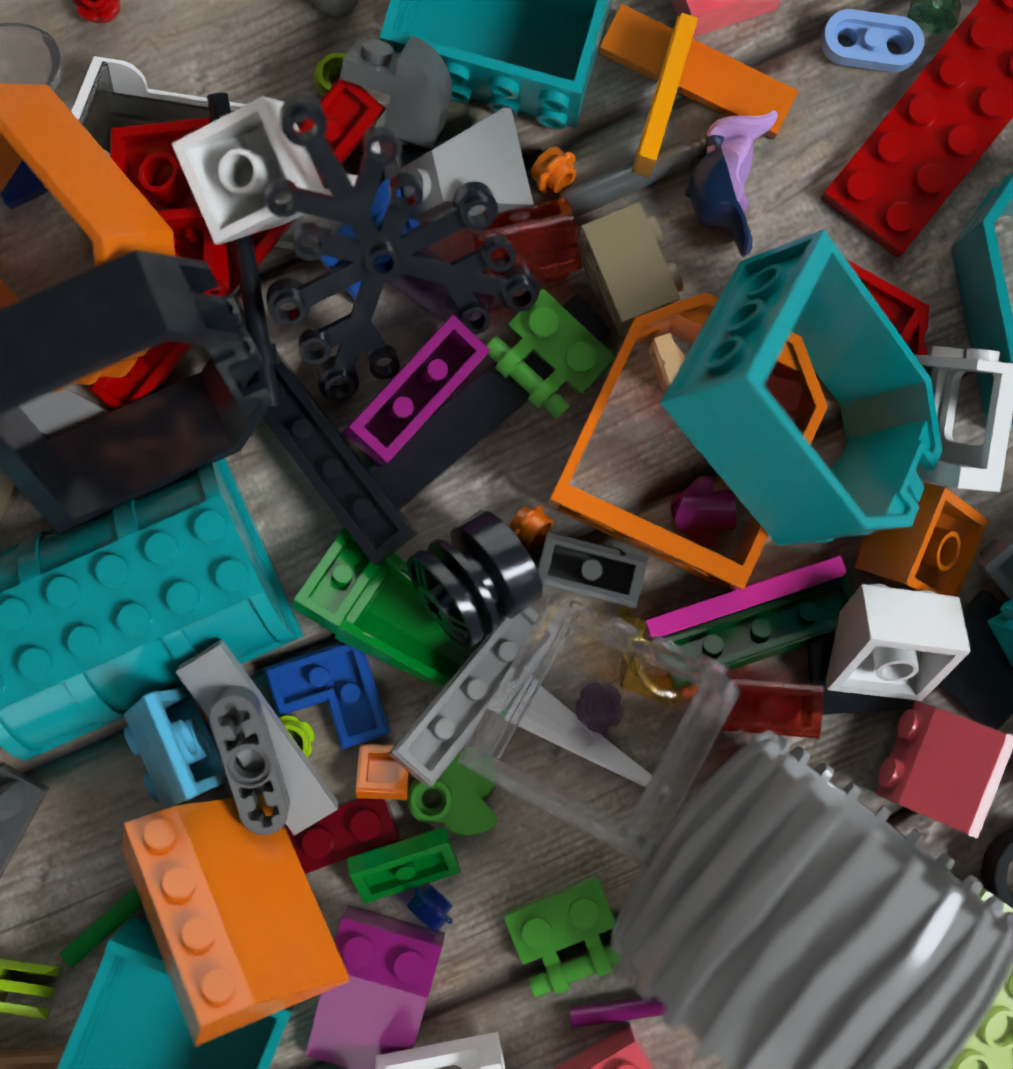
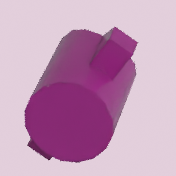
(702, 511)

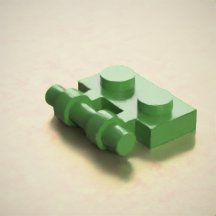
(560, 344)
(557, 923)

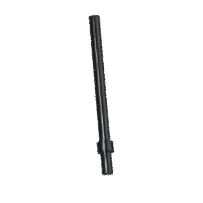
(250, 283)

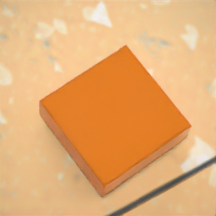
(380, 774)

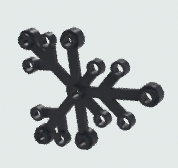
(352, 207)

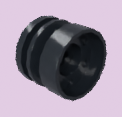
(475, 578)

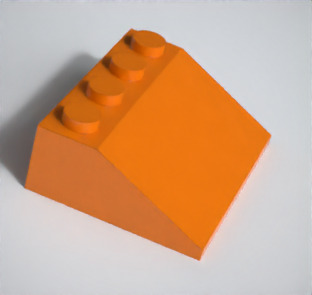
(229, 915)

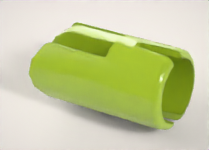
(7, 985)

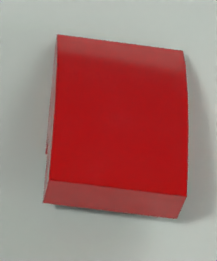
(154, 169)

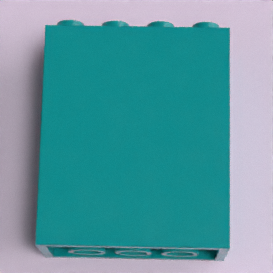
(509, 51)

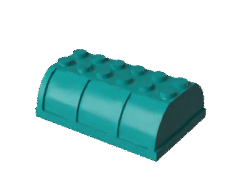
(127, 599)

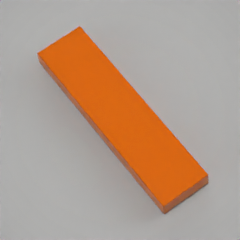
(707, 73)

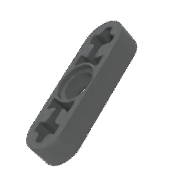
(245, 783)

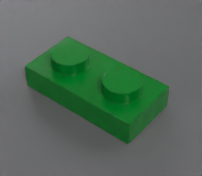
(403, 865)

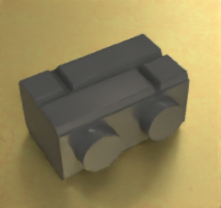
(591, 570)

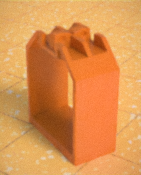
(83, 179)
(685, 322)

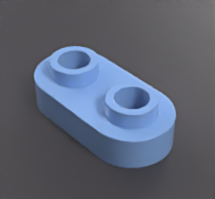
(870, 37)

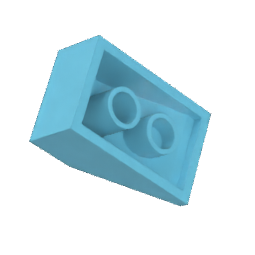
(174, 746)

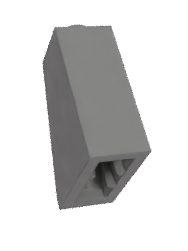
(482, 154)

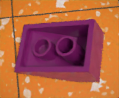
(387, 991)

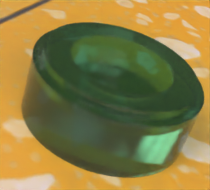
(935, 15)

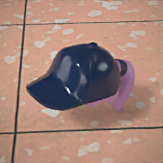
(720, 176)

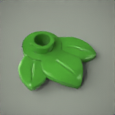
(461, 803)

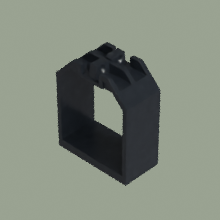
(149, 442)

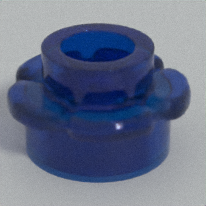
(431, 908)

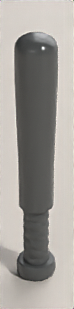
(622, 181)

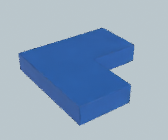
(343, 680)

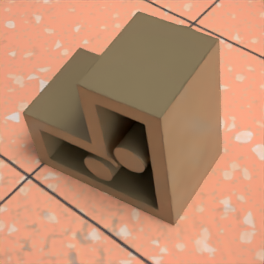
(627, 264)

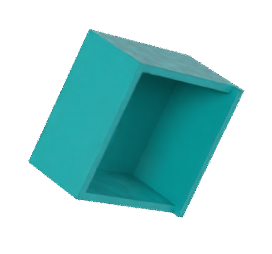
(139, 1024)

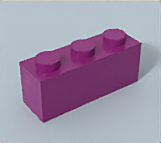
(416, 392)

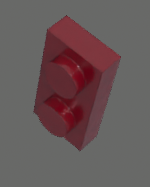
(345, 833)

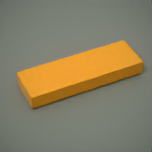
(664, 95)

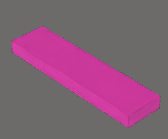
(751, 595)

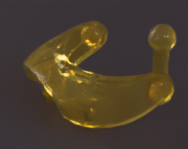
(636, 679)

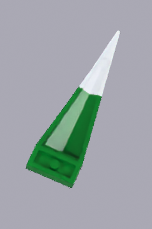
(384, 617)

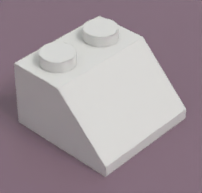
(235, 162)
(896, 642)

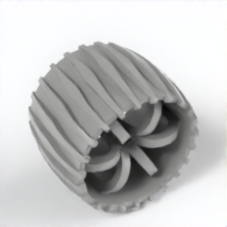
(809, 926)

